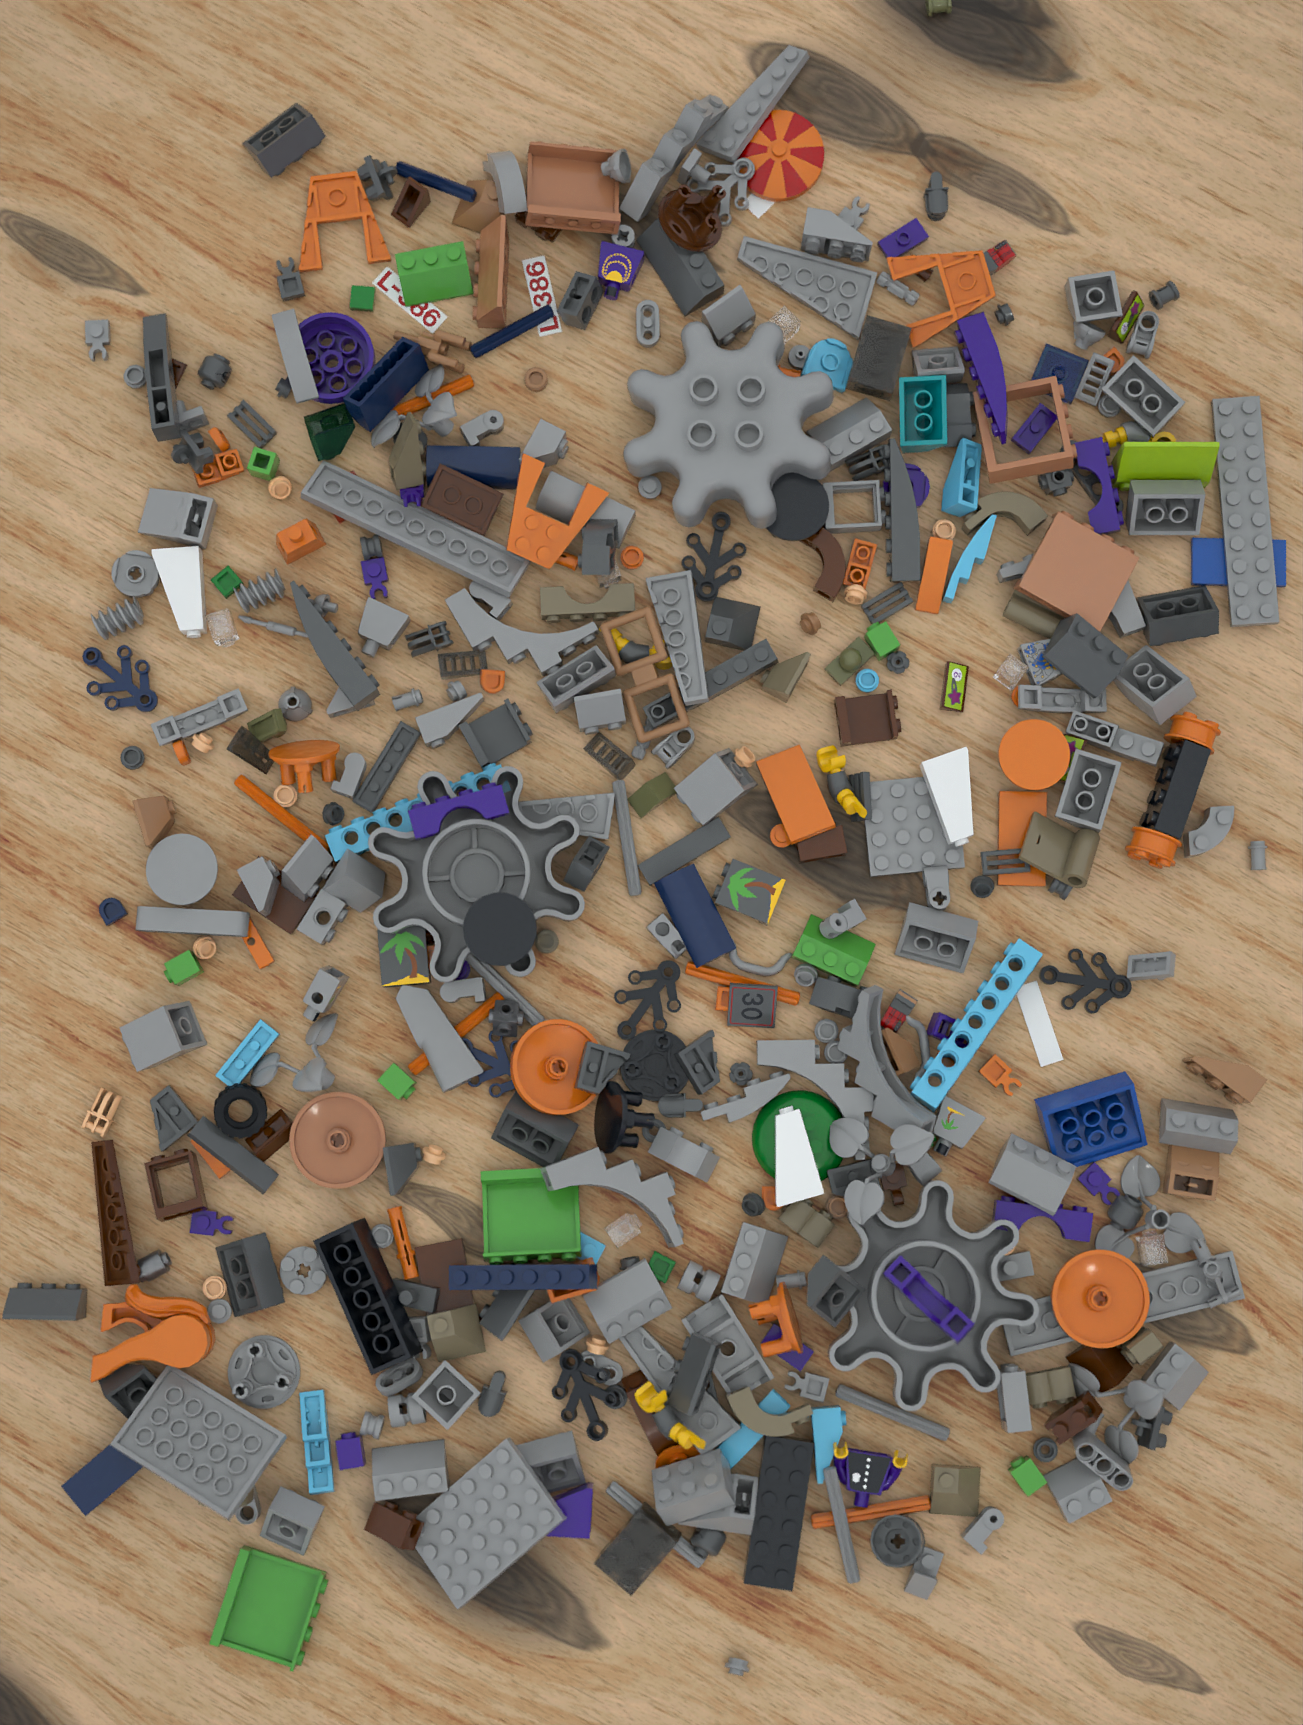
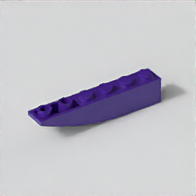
(986, 368)

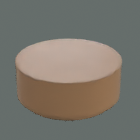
(536, 379)

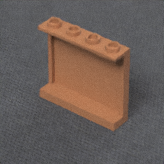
(569, 189)
(1077, 571)

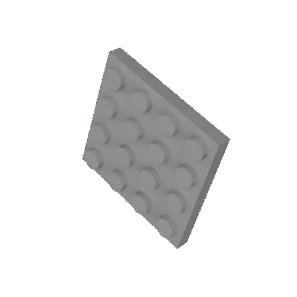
(906, 830)

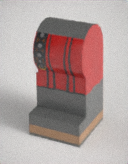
(999, 256)
(897, 1011)

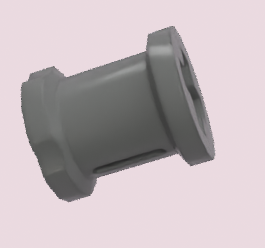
(1164, 295)

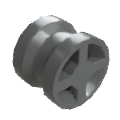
(371, 547)
(1060, 888)

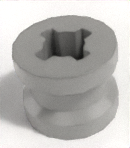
(628, 241)
(372, 1425)

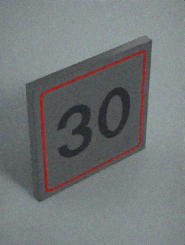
(752, 1005)

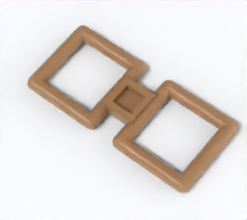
(645, 674)

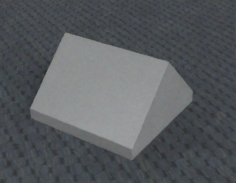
(938, 362)
(356, 882)

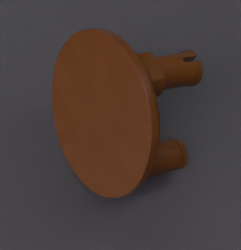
(692, 219)

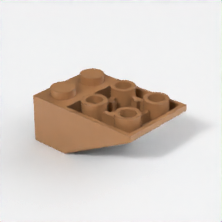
(1236, 1080)
(1191, 1173)

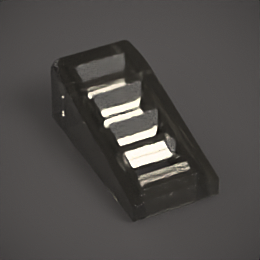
(442, 658)
(241, 746)
(620, 767)

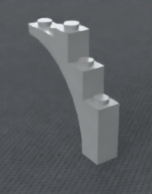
(673, 147)
(1124, 615)
(514, 644)
(800, 1058)
(875, 1073)
(623, 1178)

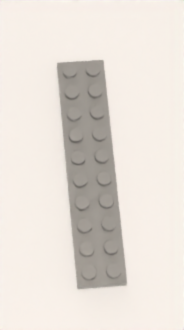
(1245, 512)
(415, 528)
(1171, 1293)

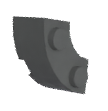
(958, 414)
(599, 547)
(835, 997)

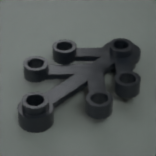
(713, 561)
(1088, 981)
(651, 996)
(583, 1390)

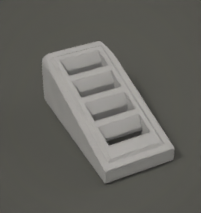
(1102, 382)

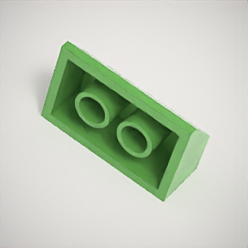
(434, 274)
(839, 957)

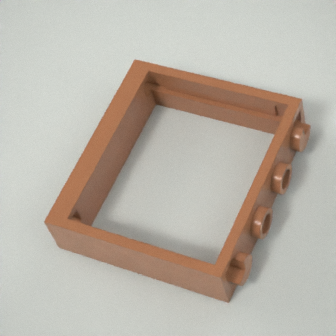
(1034, 465)

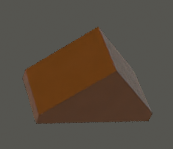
(411, 202)

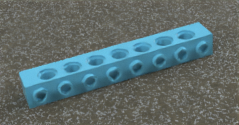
(337, 835)
(1027, 958)

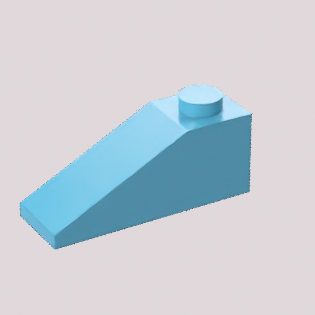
(962, 483)
(826, 1430)

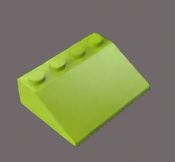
(1164, 462)

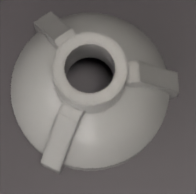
(618, 166)
(1087, 334)
(300, 710)

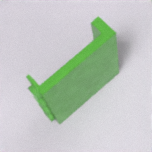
(527, 1220)
(269, 1607)

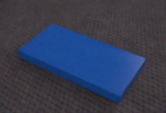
(1209, 562)

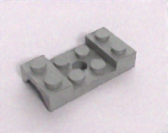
(720, 1323)

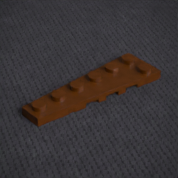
(114, 1228)

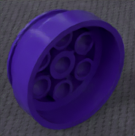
(342, 331)

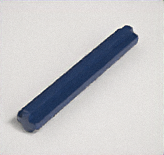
(436, 181)
(511, 331)

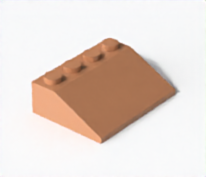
(492, 274)

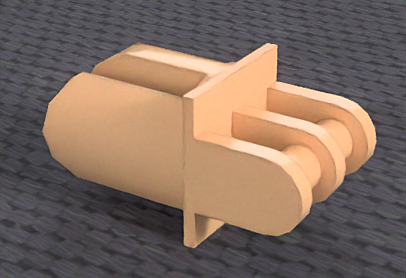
(102, 1111)

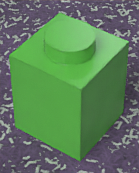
(263, 464)
(881, 640)
(182, 968)
(397, 1082)
(1026, 1475)

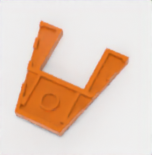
(338, 199)
(964, 281)
(540, 536)

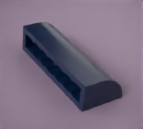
(386, 383)
(488, 465)
(695, 915)
(100, 1479)

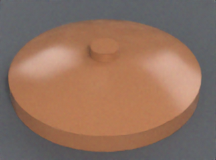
(337, 1140)

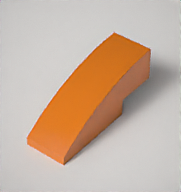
(933, 575)

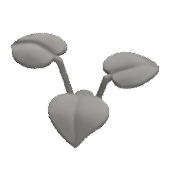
(435, 418)
(313, 1075)
(848, 1136)
(1143, 1180)
(1138, 1395)

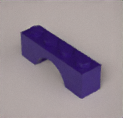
(1092, 457)
(488, 802)
(1073, 1223)
(928, 1300)

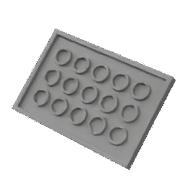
(199, 1441)
(485, 1523)

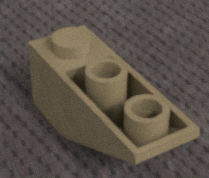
(405, 457)

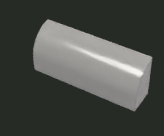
(561, 497)

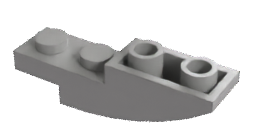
(1114, 739)
(756, 1096)

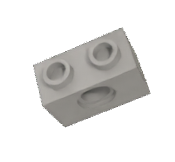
(310, 923)

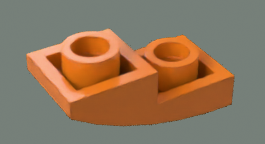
(223, 467)
(860, 563)

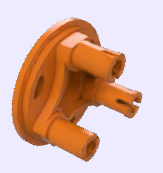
(1034, 754)
(301, 758)
(782, 1309)

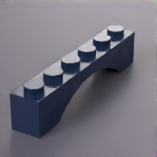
(522, 1277)

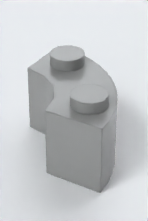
(1210, 832)
(683, 1154)

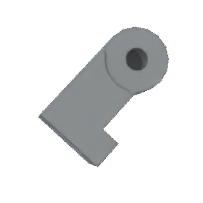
(482, 426)
(497, 602)
(352, 776)
(838, 923)
(667, 935)
(465, 988)
(982, 1526)

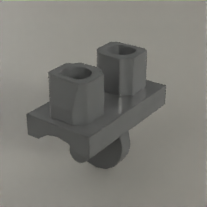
(381, 175)
(189, 451)
(1149, 1430)

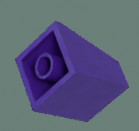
(577, 1508)

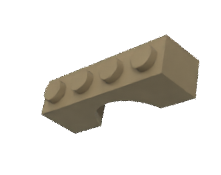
(559, 605)

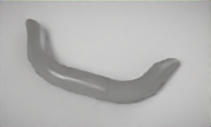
(756, 969)
(923, 1041)

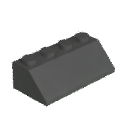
(683, 272)

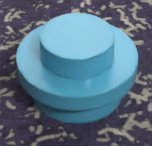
(867, 680)

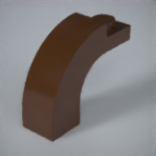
(833, 563)
(657, 1440)

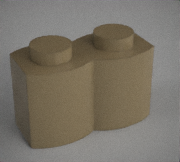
(807, 1222)
(1141, 1347)
(1050, 1386)

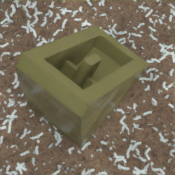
(652, 794)

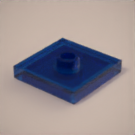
(1065, 366)

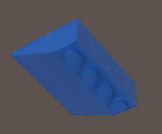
(1092, 1120)

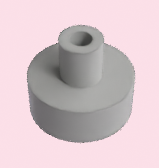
(794, 358)

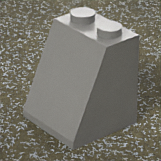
(714, 786)
(162, 1035)

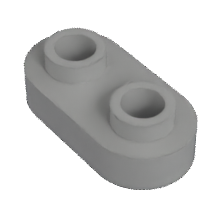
(647, 324)
(603, 1361)
(399, 1377)

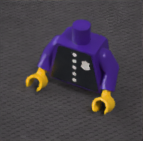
(866, 1471)

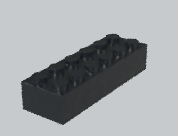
(368, 1296)
(778, 1512)

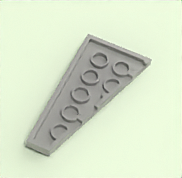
(824, 285)

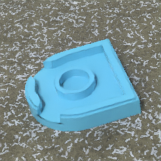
(831, 358)

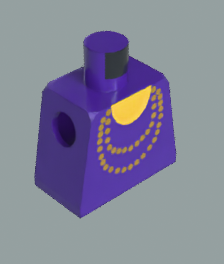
(618, 268)

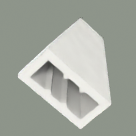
(184, 584)
(950, 792)
(794, 1163)

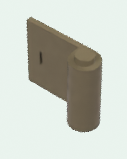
(1032, 615)
(1060, 851)

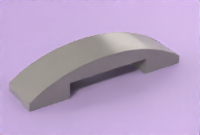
(295, 356)
(1059, 700)
(199, 719)

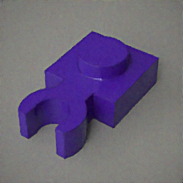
(412, 494)
(375, 574)
(1096, 1181)
(207, 1223)

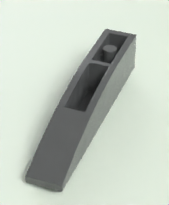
(160, 378)
(902, 519)
(335, 653)
(719, 680)

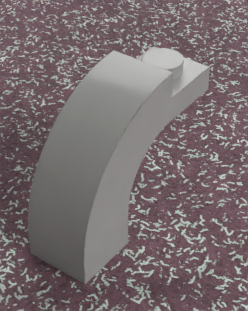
(507, 180)

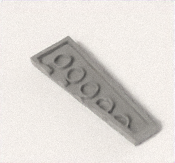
(743, 119)
(678, 618)
(658, 1365)

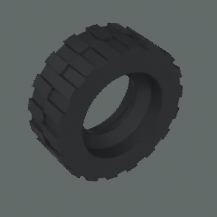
(235, 1128)

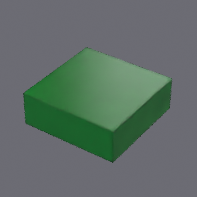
(362, 298)
(225, 581)
(661, 1266)

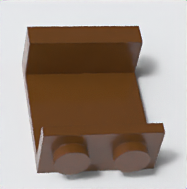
(867, 718)

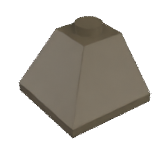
(784, 676)
(456, 1332)
(954, 1490)

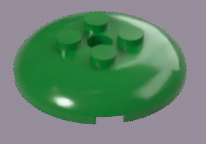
(817, 1117)

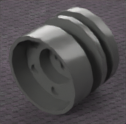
(887, 1530)

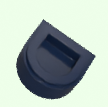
(112, 911)

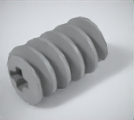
(260, 591)
(118, 618)

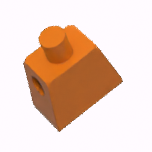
(299, 540)

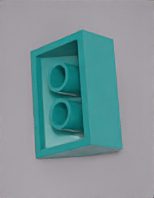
(923, 413)

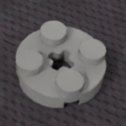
(128, 563)
(298, 1283)

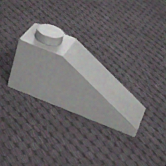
(444, 722)

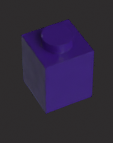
(350, 1451)

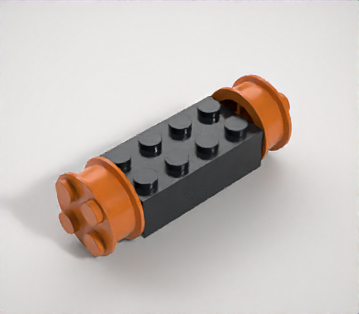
(1175, 790)

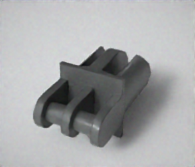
(936, 198)
(871, 462)
(429, 639)
(677, 1105)
(492, 1395)

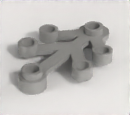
(735, 176)

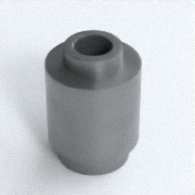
(154, 1265)

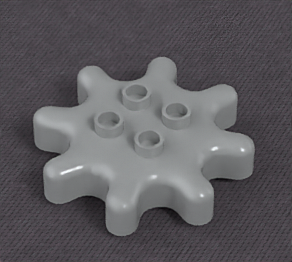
(728, 424)
(469, 861)
(955, 1265)

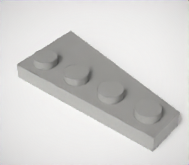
(590, 811)

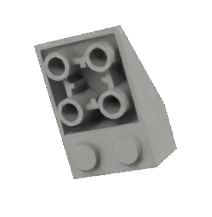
(832, 236)
(178, 517)
(734, 1518)

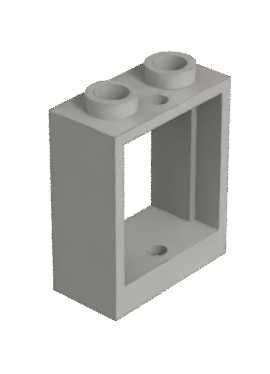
(853, 487)
(1013, 1399)

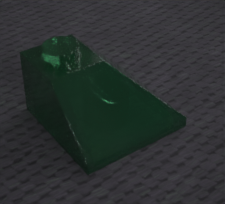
(329, 431)

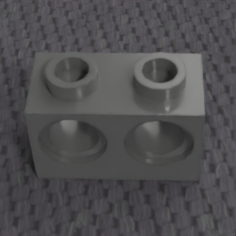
(580, 300)
(586, 863)

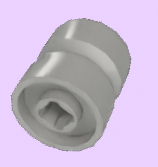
(706, 1285)
(415, 1415)

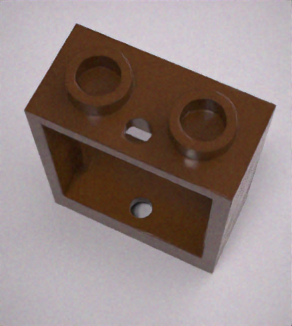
(184, 1208)

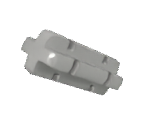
(898, 288)
(639, 750)

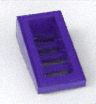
(934, 1025)

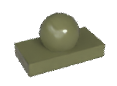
(849, 661)
(268, 726)

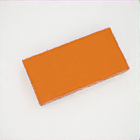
(795, 794)
(1014, 816)

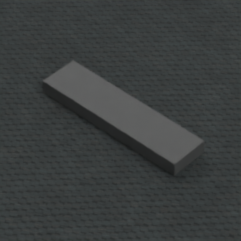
(386, 767)
(684, 851)
(233, 1155)

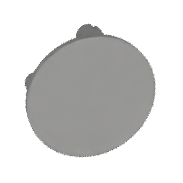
(181, 869)
(264, 1371)

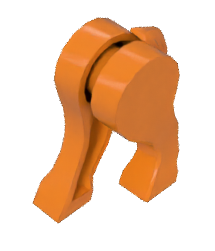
(174, 1327)

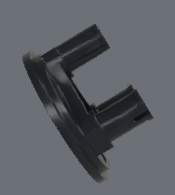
(800, 507)
(499, 929)
(653, 1065)
(614, 1117)

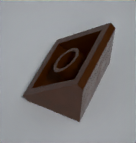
(1104, 1363)

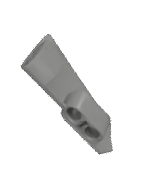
(437, 1037)

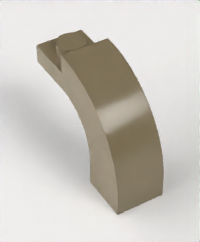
(1012, 505)
(767, 1424)

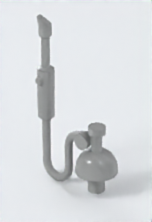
(322, 600)

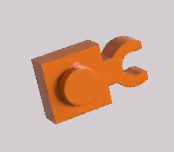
(997, 1073)

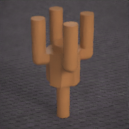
(436, 347)

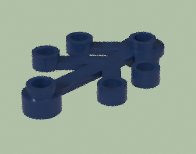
(123, 681)
(500, 1066)

